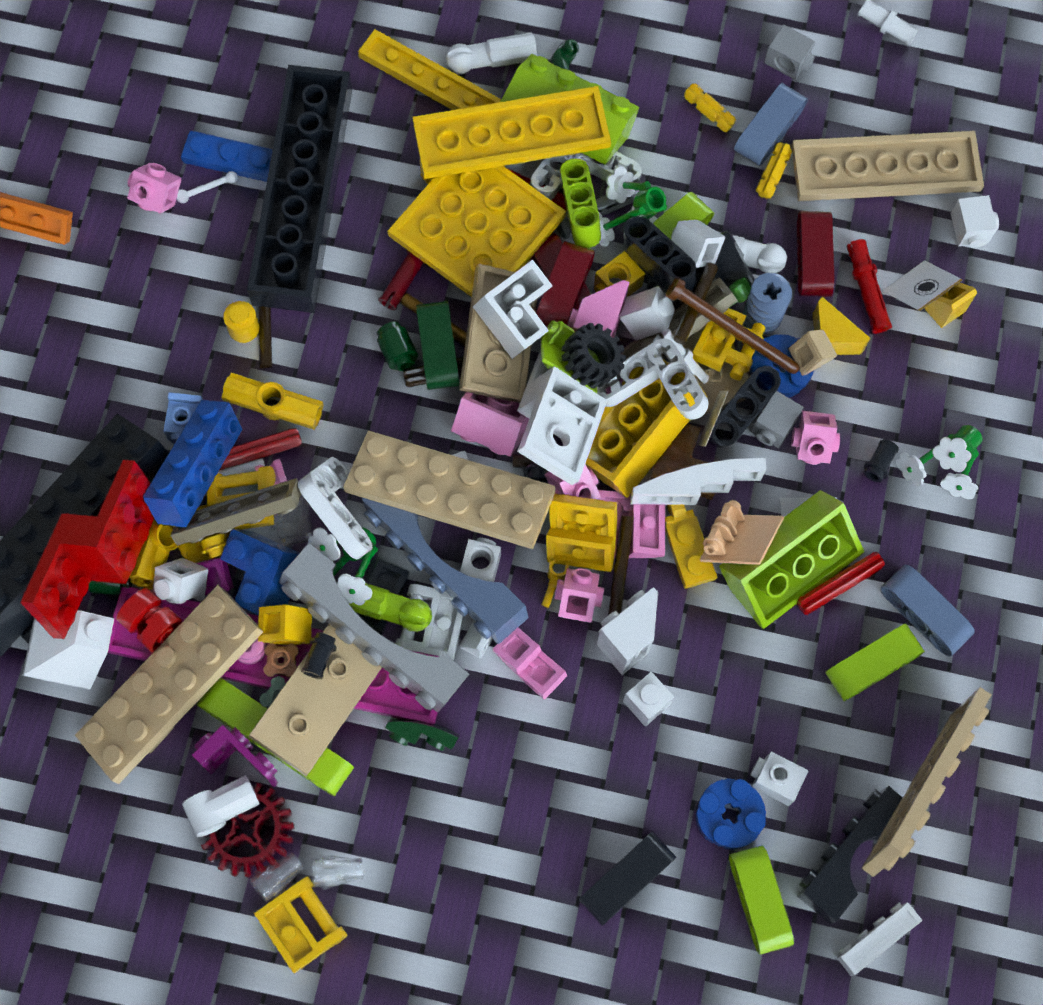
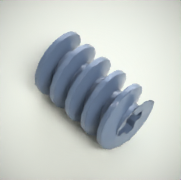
(767, 301)

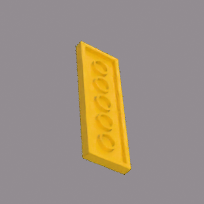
(511, 132)

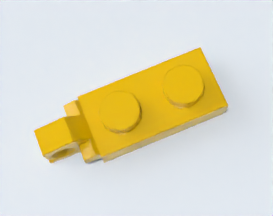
(687, 546)

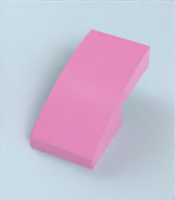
(530, 663)

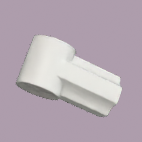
(211, 810)

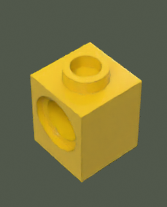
(622, 268)
(285, 625)

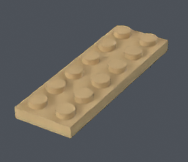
(887, 165)
(450, 489)
(168, 684)
(927, 784)

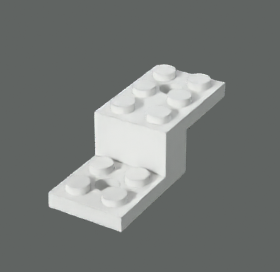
(561, 408)

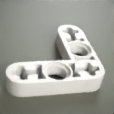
(600, 170)
(655, 368)
(319, 491)

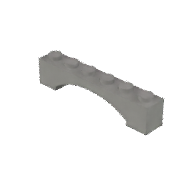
(428, 677)

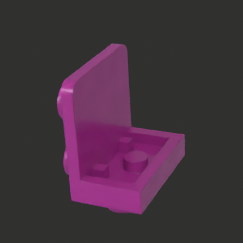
(217, 748)

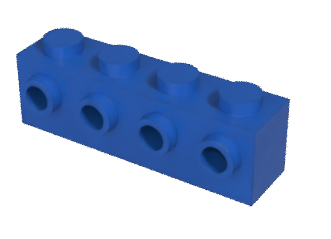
(193, 463)

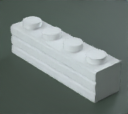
(879, 939)

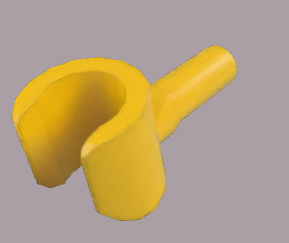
(552, 585)

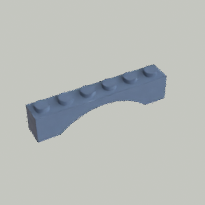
(487, 602)

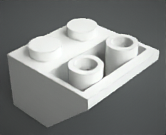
(629, 635)

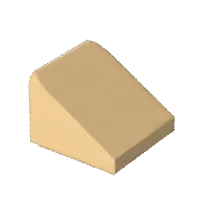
(812, 351)

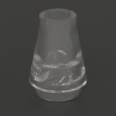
(334, 870)
(276, 877)

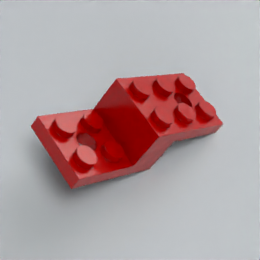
(90, 550)

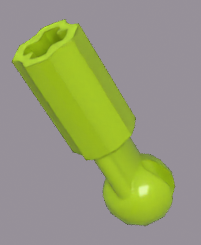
(409, 613)

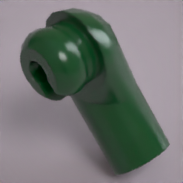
(565, 54)

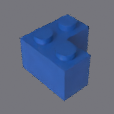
(263, 566)

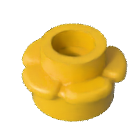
(214, 545)

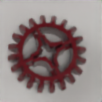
(260, 819)

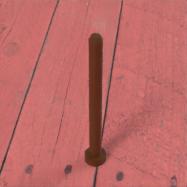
(678, 291)

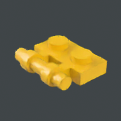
(716, 345)

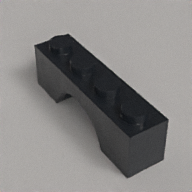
(831, 887)

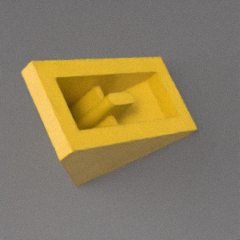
(951, 304)
(842, 333)

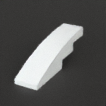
(687, 484)

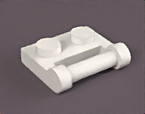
(445, 626)

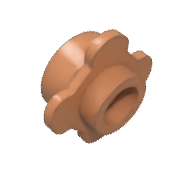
(286, 668)

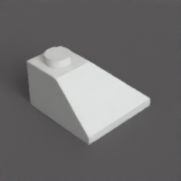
(73, 659)

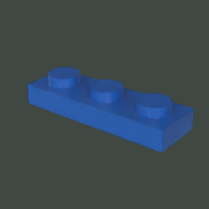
(227, 155)

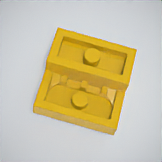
(582, 532)

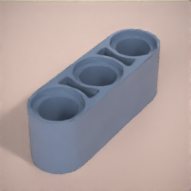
(770, 124)
(927, 610)

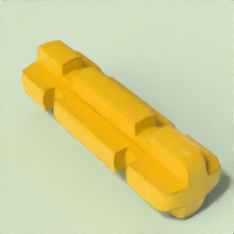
(710, 107)
(774, 170)

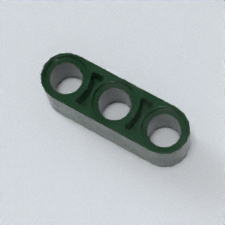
(437, 345)

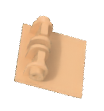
(739, 537)

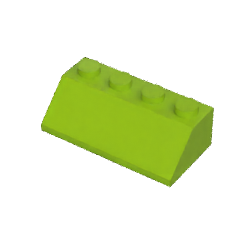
(540, 77)
(806, 551)

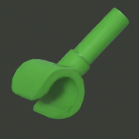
(741, 290)

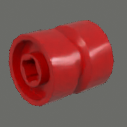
(145, 616)

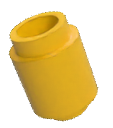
(241, 321)

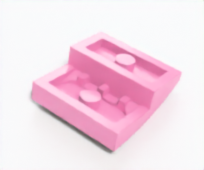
(648, 525)

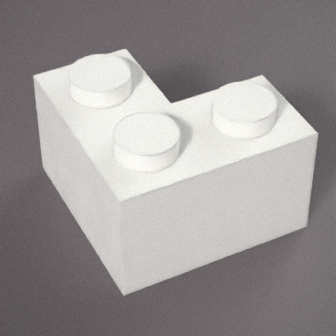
(509, 312)

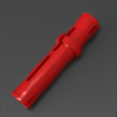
(865, 274)

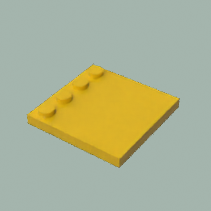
(476, 220)

